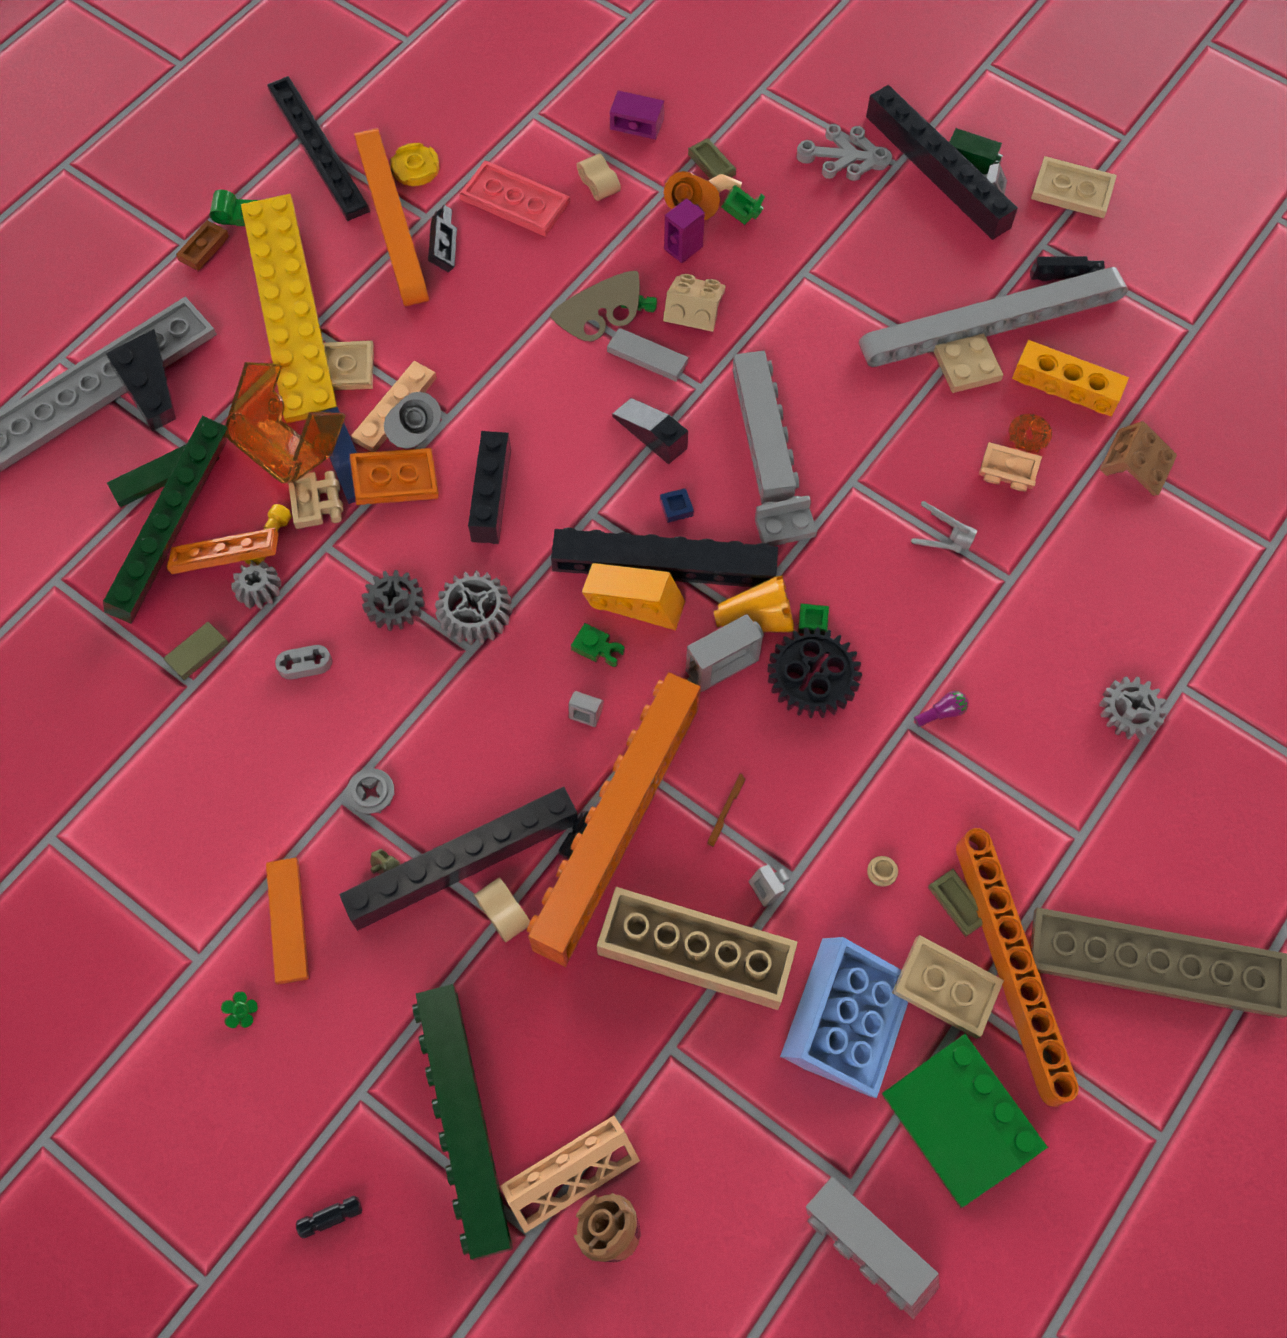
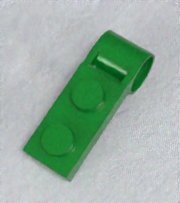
(227, 209)

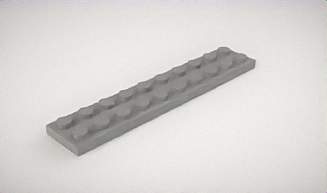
(92, 383)

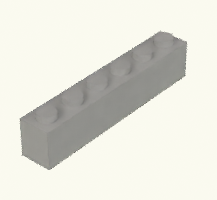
(764, 427)

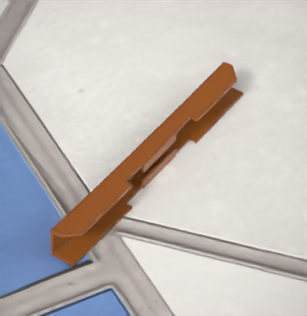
(719, 825)

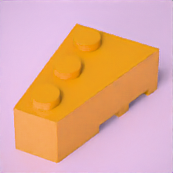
(635, 594)

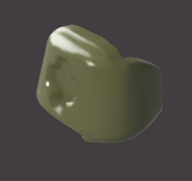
(382, 862)

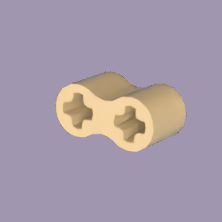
(598, 177)
(502, 909)

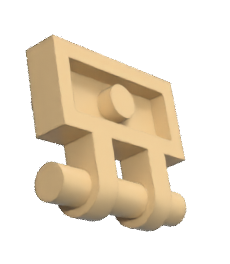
(306, 503)

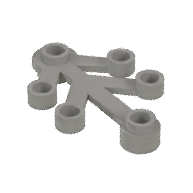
(873, 157)

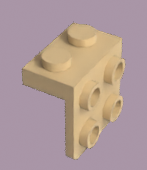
(693, 302)

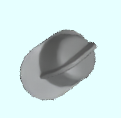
(412, 420)

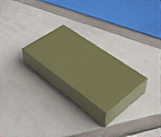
(710, 159)
(195, 650)
(957, 901)

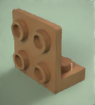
(1142, 455)

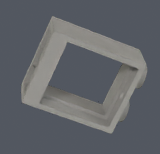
(724, 652)

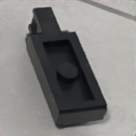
(442, 239)
(1063, 267)

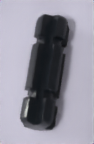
(328, 1217)

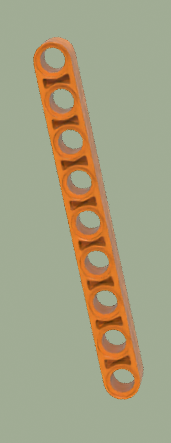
(391, 218)
(1026, 977)

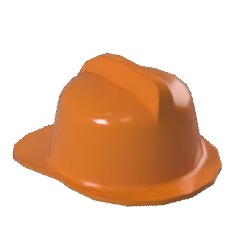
(694, 188)

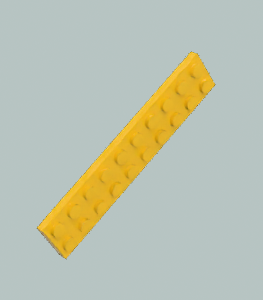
(288, 307)

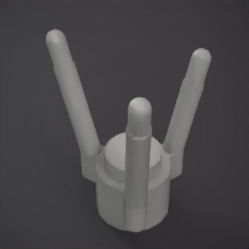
(961, 534)

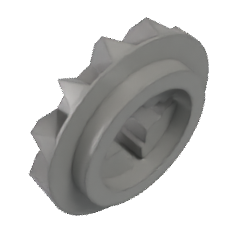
(369, 778)

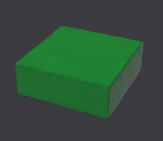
(812, 617)

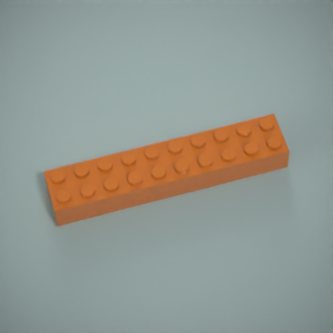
(614, 821)

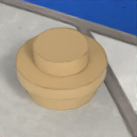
(882, 871)

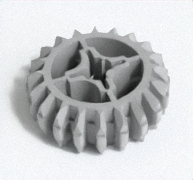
(467, 622)

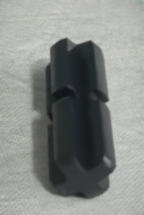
(579, 827)

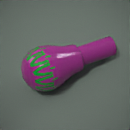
(951, 705)

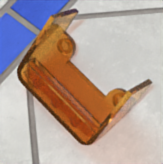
(260, 433)

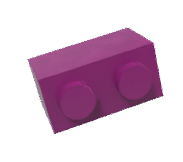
(636, 114)
(684, 230)

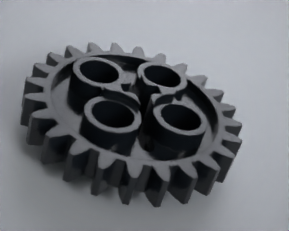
(837, 686)

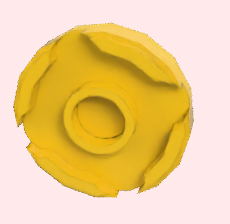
(414, 164)

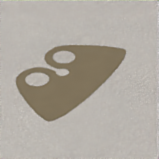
(607, 294)

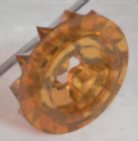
(1040, 430)

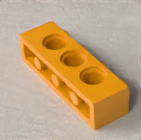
(1070, 378)

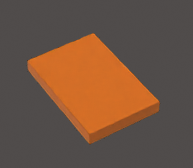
(393, 476)

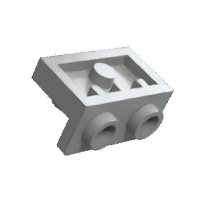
(785, 521)

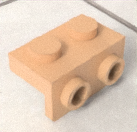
(1010, 466)

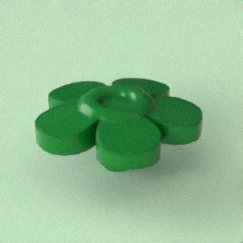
(239, 1010)

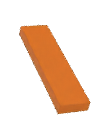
(223, 551)
(287, 921)

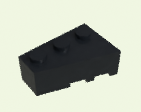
(144, 378)

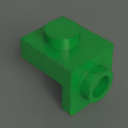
(742, 205)

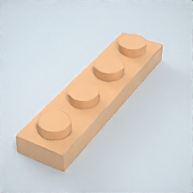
(371, 431)

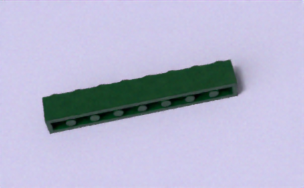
(165, 520)
(463, 1124)

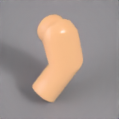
(724, 182)

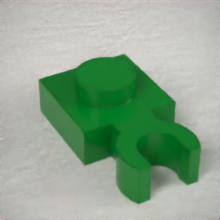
(594, 643)

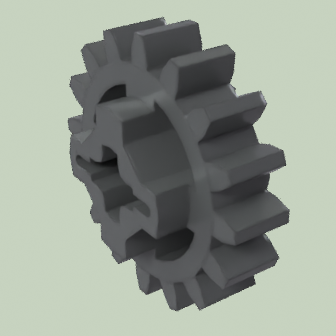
(384, 593)

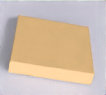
(350, 364)

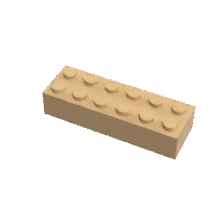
(697, 948)

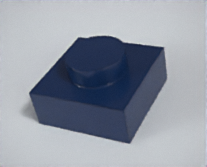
(676, 505)

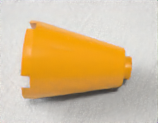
(763, 603)

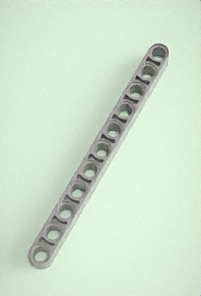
(993, 316)

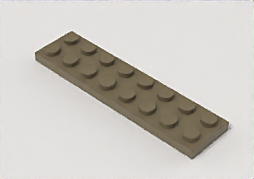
(1160, 962)

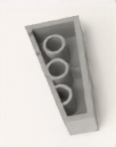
(874, 1247)

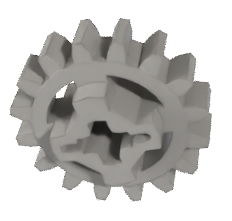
(1147, 707)

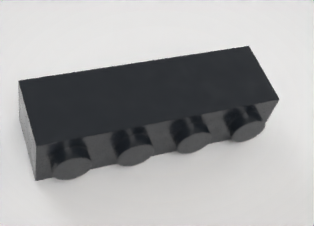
(489, 487)

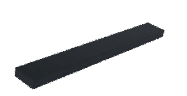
(318, 148)

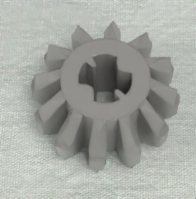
(256, 584)

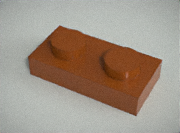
(202, 245)

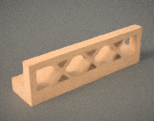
(566, 1168)

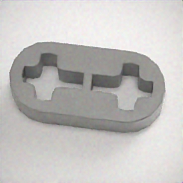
(303, 662)

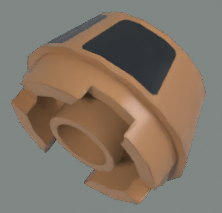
(607, 1228)

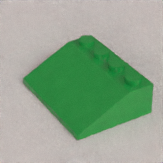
(964, 1121)

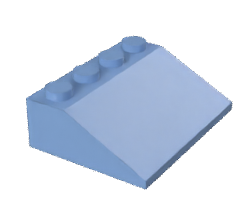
(847, 1017)

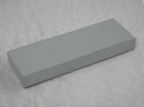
(647, 354)

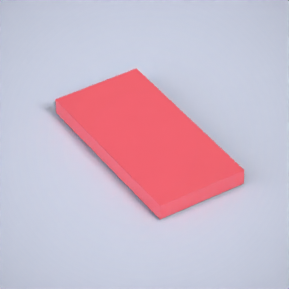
(514, 198)

